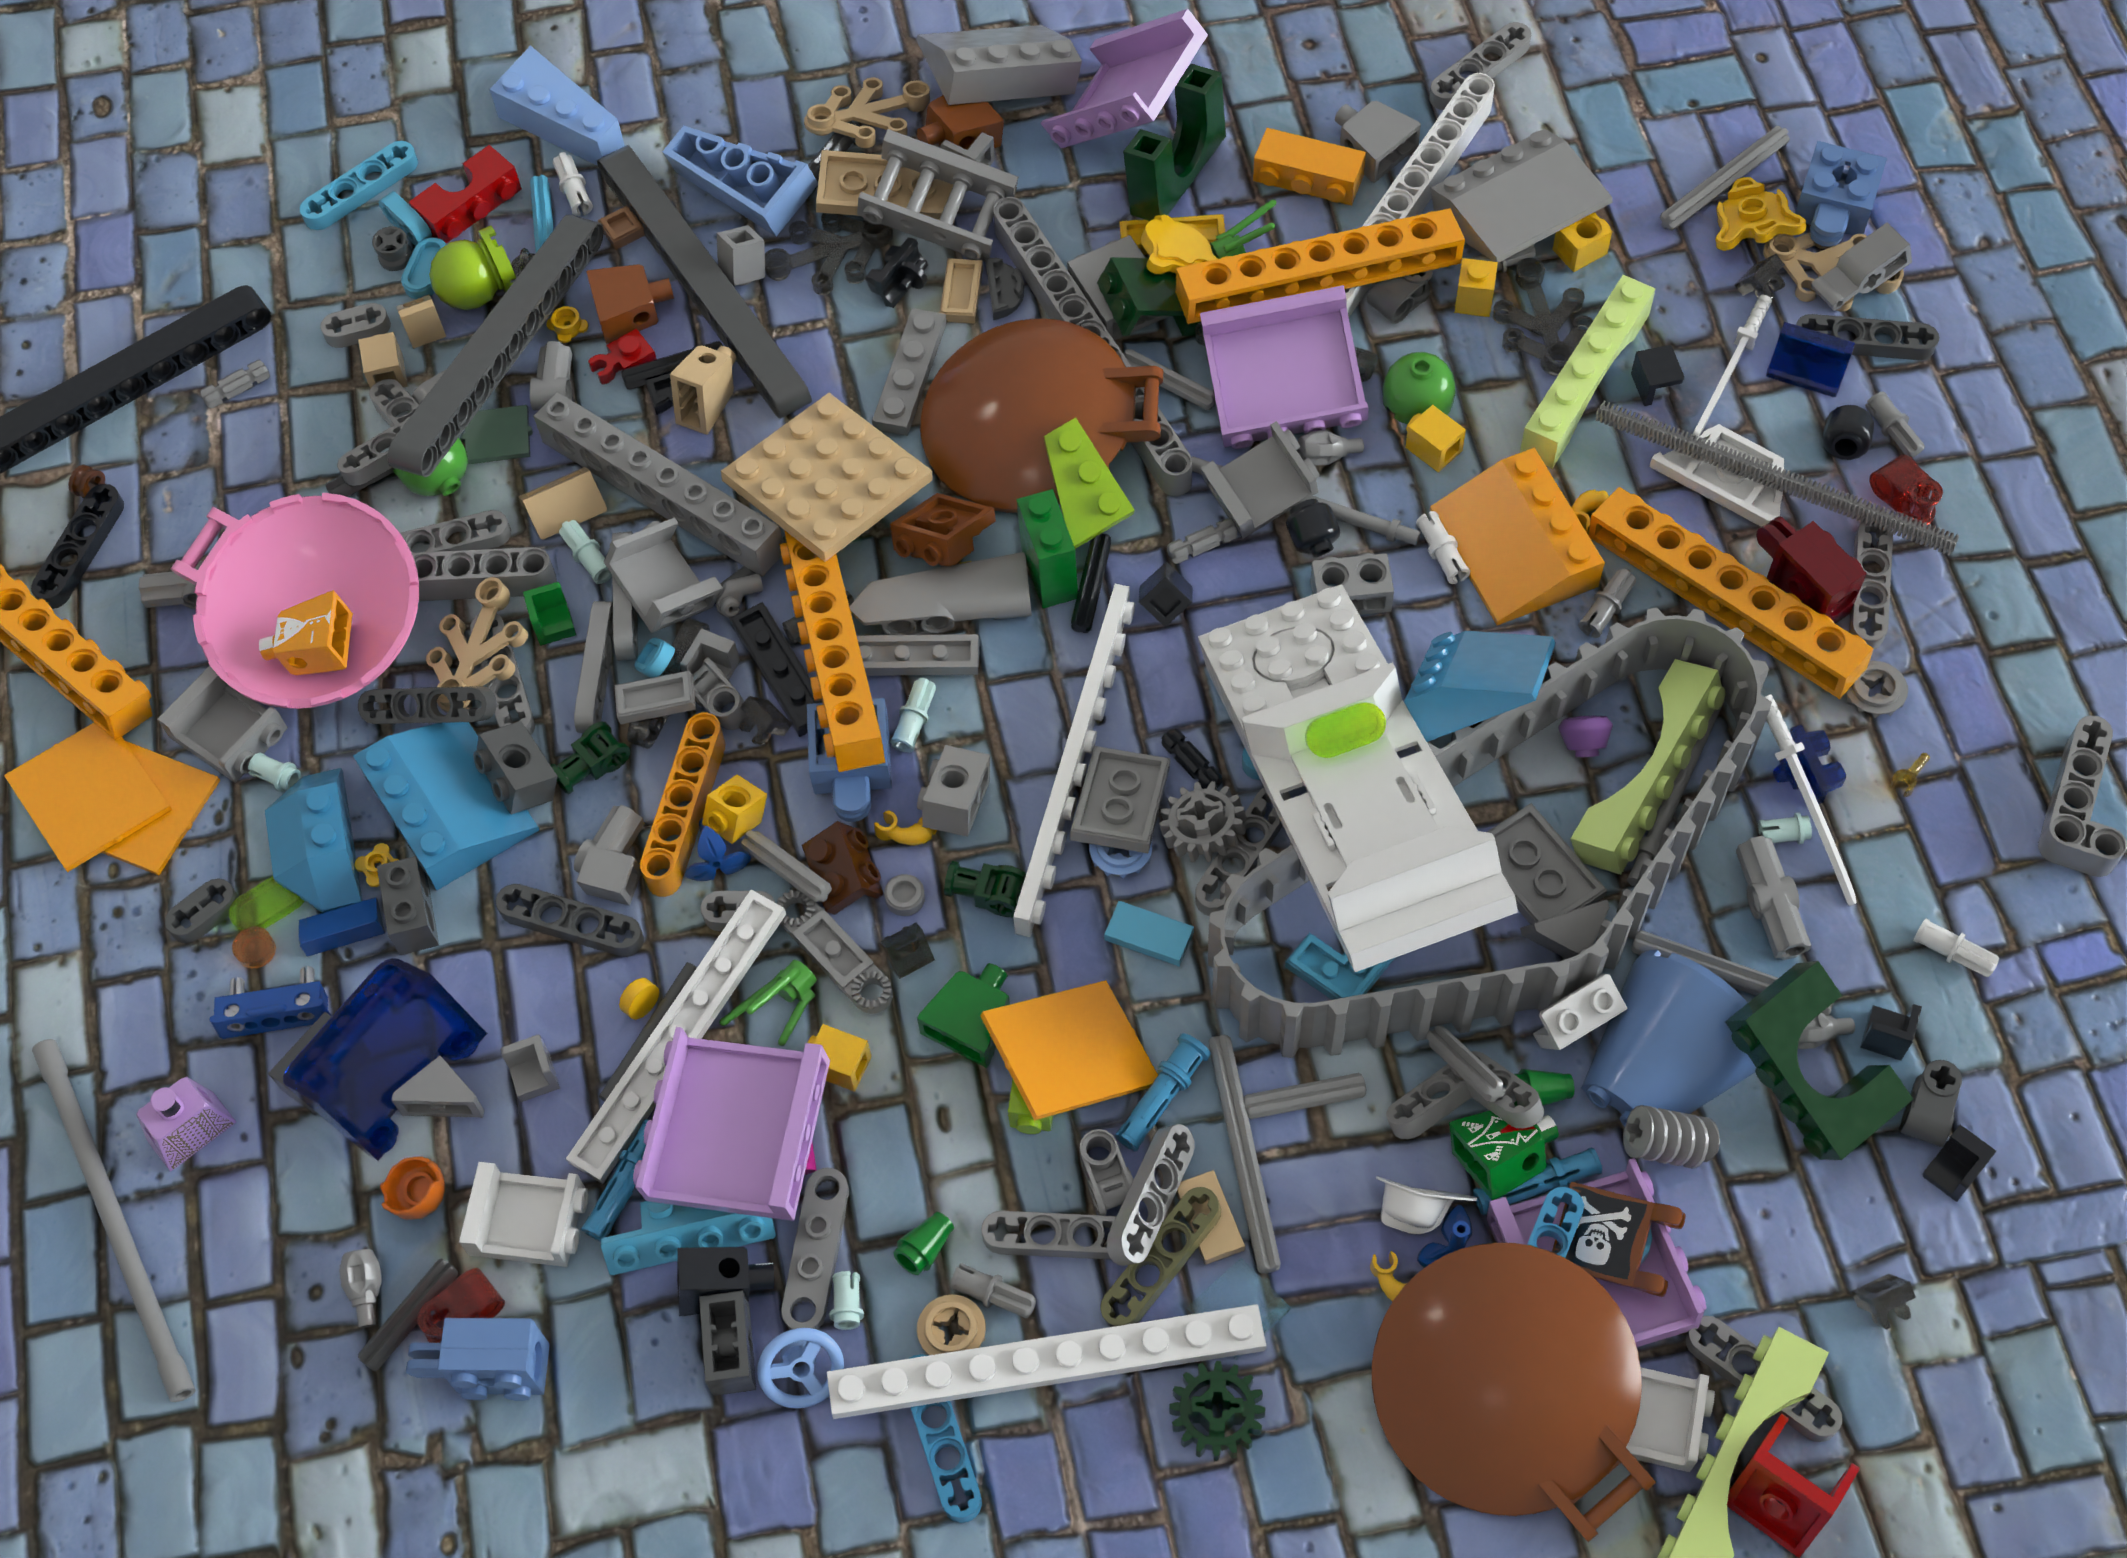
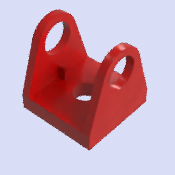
(1805, 1507)

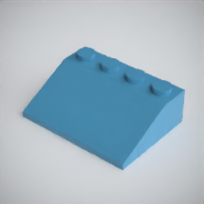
(1476, 678)
(442, 799)

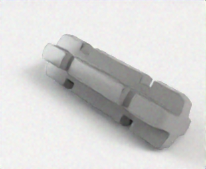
(234, 384)
(1202, 540)

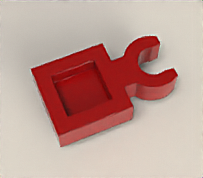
(622, 353)

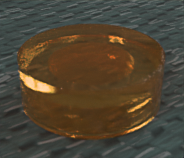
(254, 947)

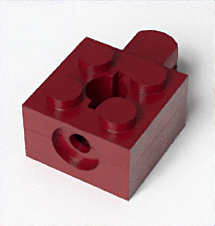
(1812, 567)

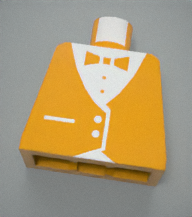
(311, 636)

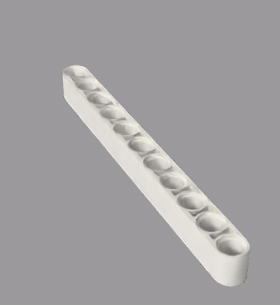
(1432, 159)

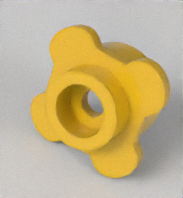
(566, 323)
(366, 864)

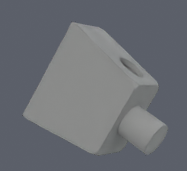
(1381, 133)

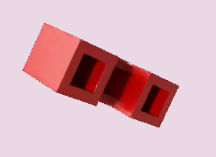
(490, 184)

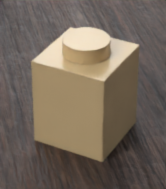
(382, 359)

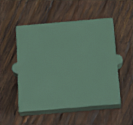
(498, 435)

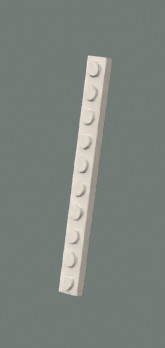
(1071, 770)
(1045, 1361)

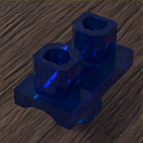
(1821, 777)

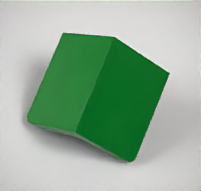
(549, 613)

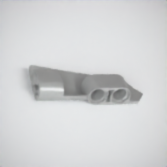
(937, 597)

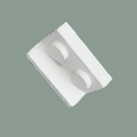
(1579, 1013)

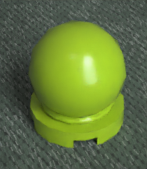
(471, 272)

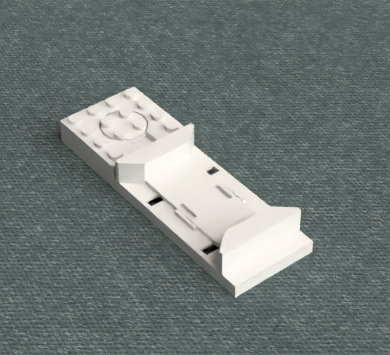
(1371, 823)

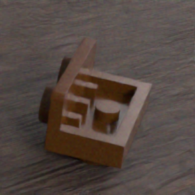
(843, 860)

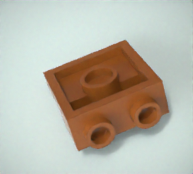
(940, 529)

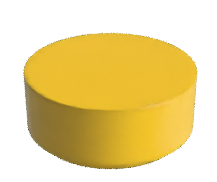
(639, 998)

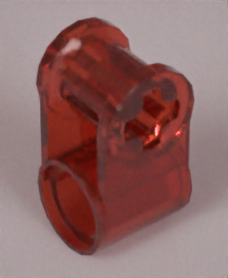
(1905, 484)
(466, 1297)

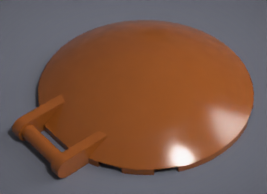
(1014, 387)
(1510, 1384)

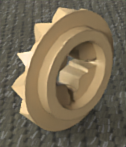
(942, 1312)

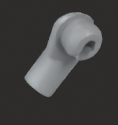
(734, 591)

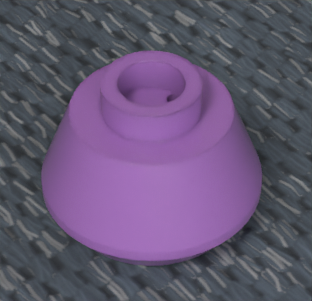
(1585, 734)

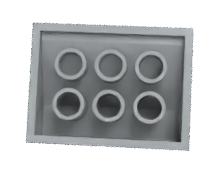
(1001, 63)
(1521, 195)

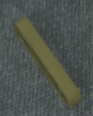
(1167, 1262)

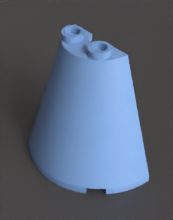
(1670, 1041)

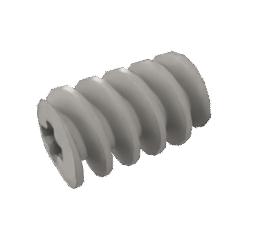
(1670, 1137)

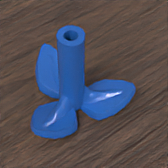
(712, 849)
(1456, 1231)

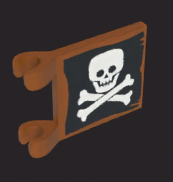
(1614, 1237)

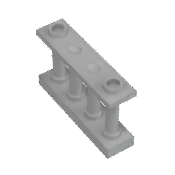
(942, 165)

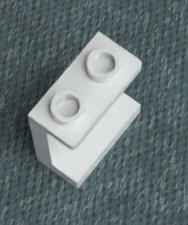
(523, 1217)
(1671, 1420)

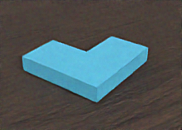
(1330, 970)

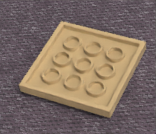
(826, 476)

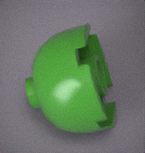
(1416, 384)
(444, 478)

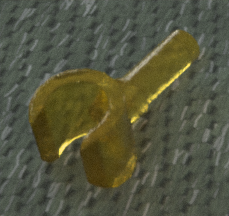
(1909, 775)

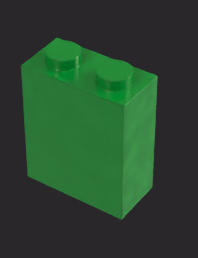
(1047, 548)

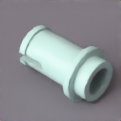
(275, 772)
(1786, 829)
(846, 1301)

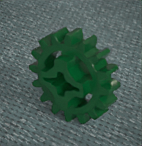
(1200, 1410)

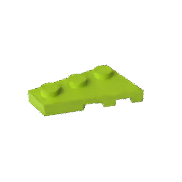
(1085, 486)

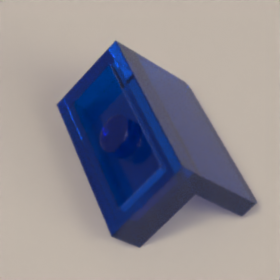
(1810, 359)

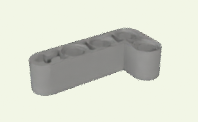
(2081, 791)

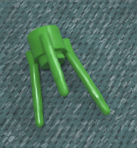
(1230, 245)
(790, 984)

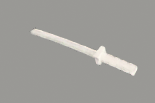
(1745, 339)
(1788, 750)

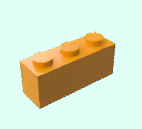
(1309, 166)

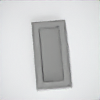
(655, 697)

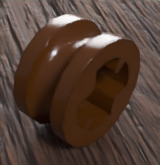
(84, 479)

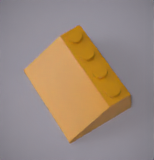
(1520, 538)

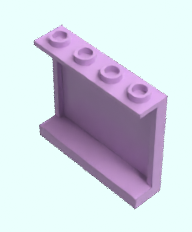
(1134, 78)
(1284, 364)
(732, 1126)
(1647, 1315)

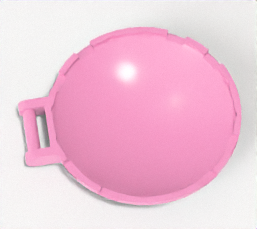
(285, 558)

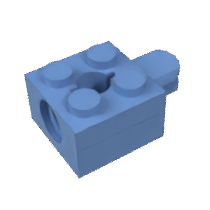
(1837, 198)
(853, 787)
(485, 1357)

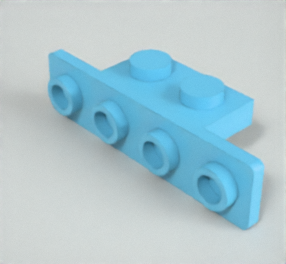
(674, 1227)

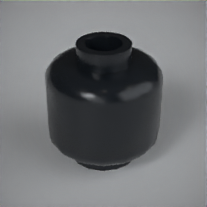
(1848, 432)
(1313, 527)

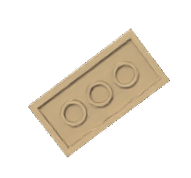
(850, 173)

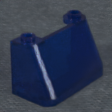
(374, 1046)

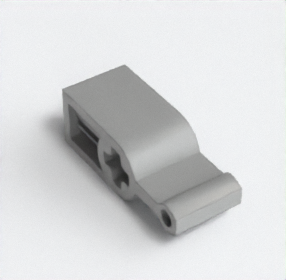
(1864, 267)

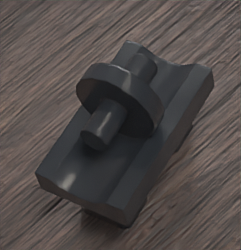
(902, 270)

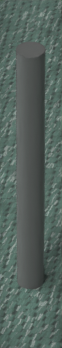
(652, 1023)

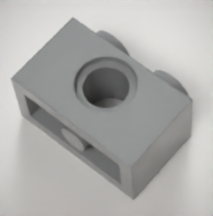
(954, 790)

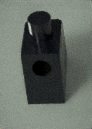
(717, 1271)

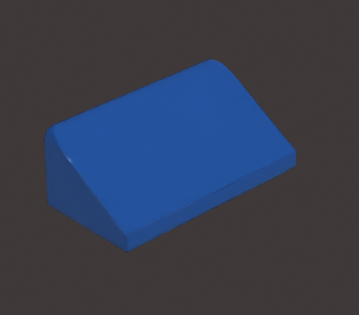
(340, 927)

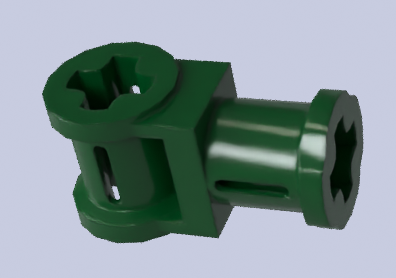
(591, 757)
(988, 887)

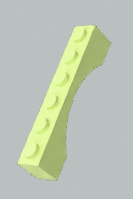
(1569, 395)
(1613, 828)
(1782, 1379)

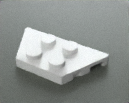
(1734, 492)

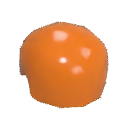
(413, 1188)

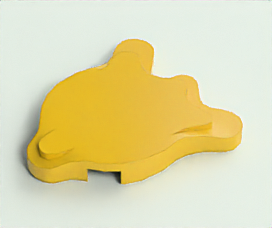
(1754, 214)
(1173, 245)

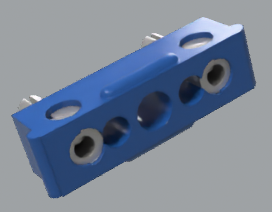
(269, 1008)

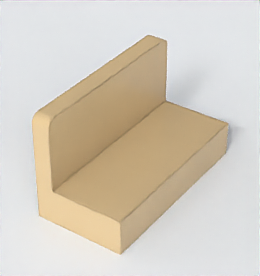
(563, 500)

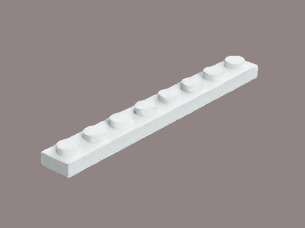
(693, 1011)

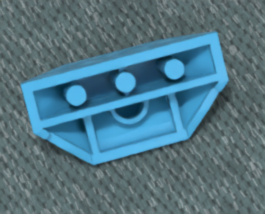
(314, 842)

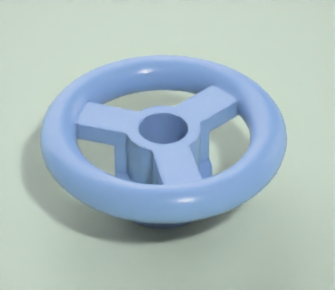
(795, 1347)

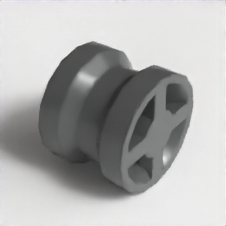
(392, 248)

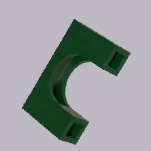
(1164, 168)
(1770, 1035)

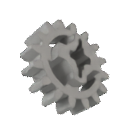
(1203, 821)

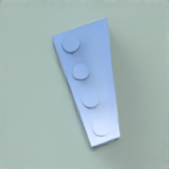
(555, 108)
(747, 180)

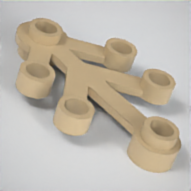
(826, 118)
(1793, 253)
(493, 597)

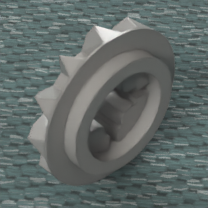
(1892, 694)

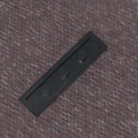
(776, 663)

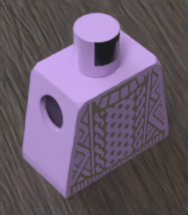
(182, 1120)

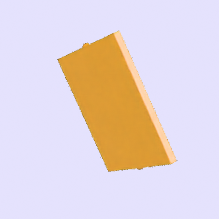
(186, 793)
(87, 794)
(1069, 1049)

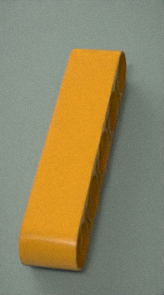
(682, 820)

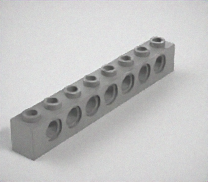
(660, 484)

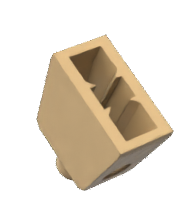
(702, 387)

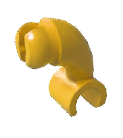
(1588, 502)
(912, 835)
(1387, 1282)

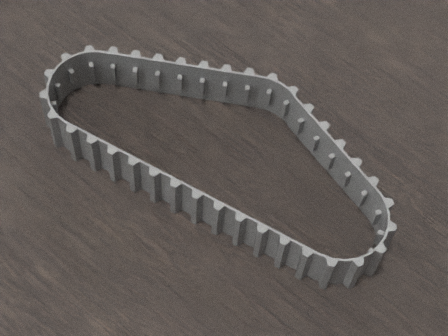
(1501, 993)

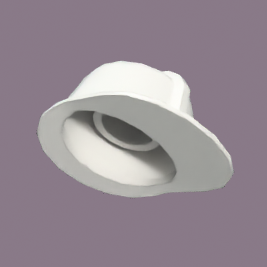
(1415, 1208)

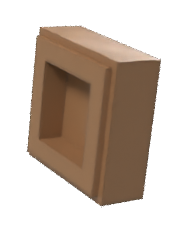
(621, 227)

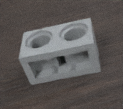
(1351, 573)

